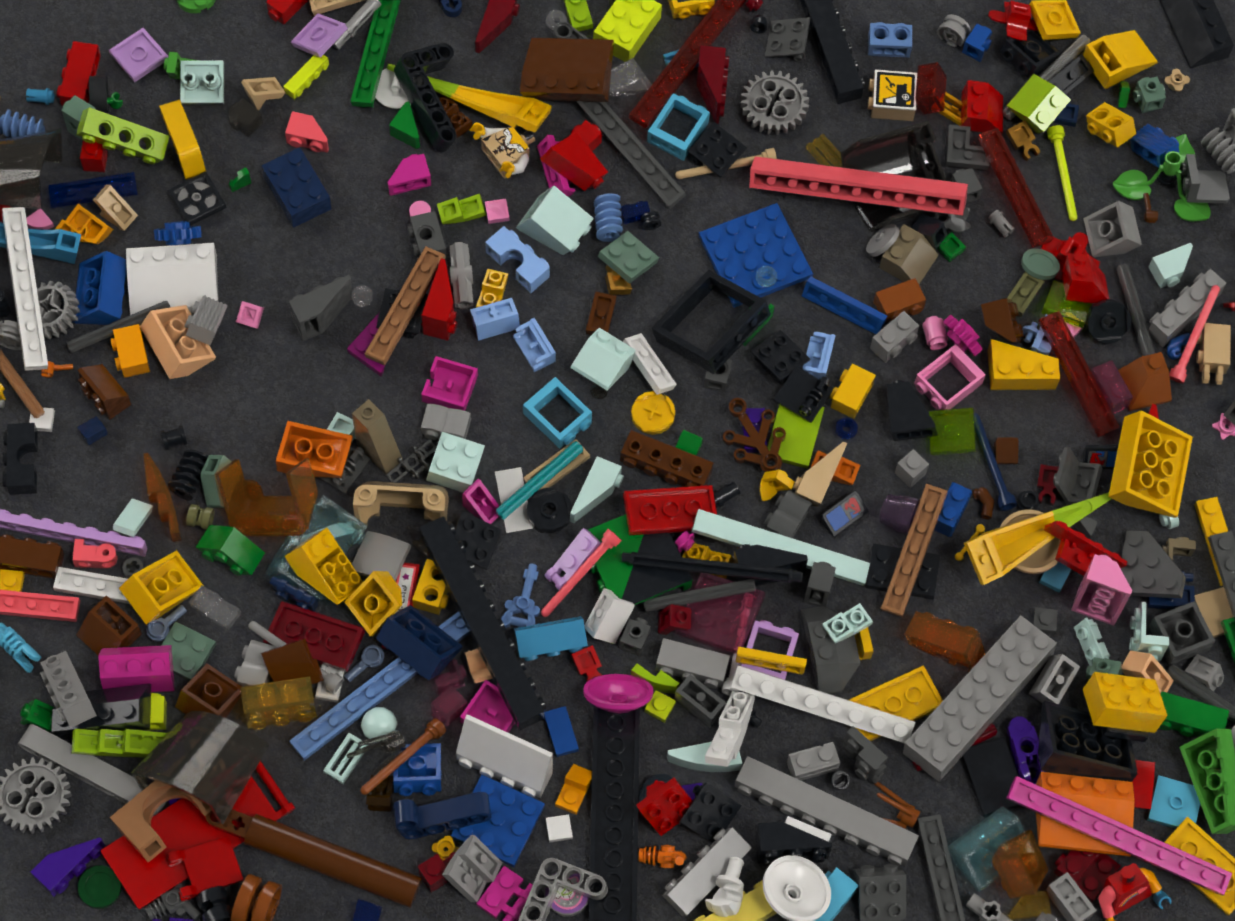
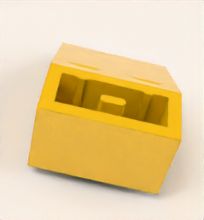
(1118, 57)
(325, 566)

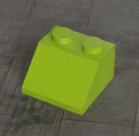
(1038, 103)

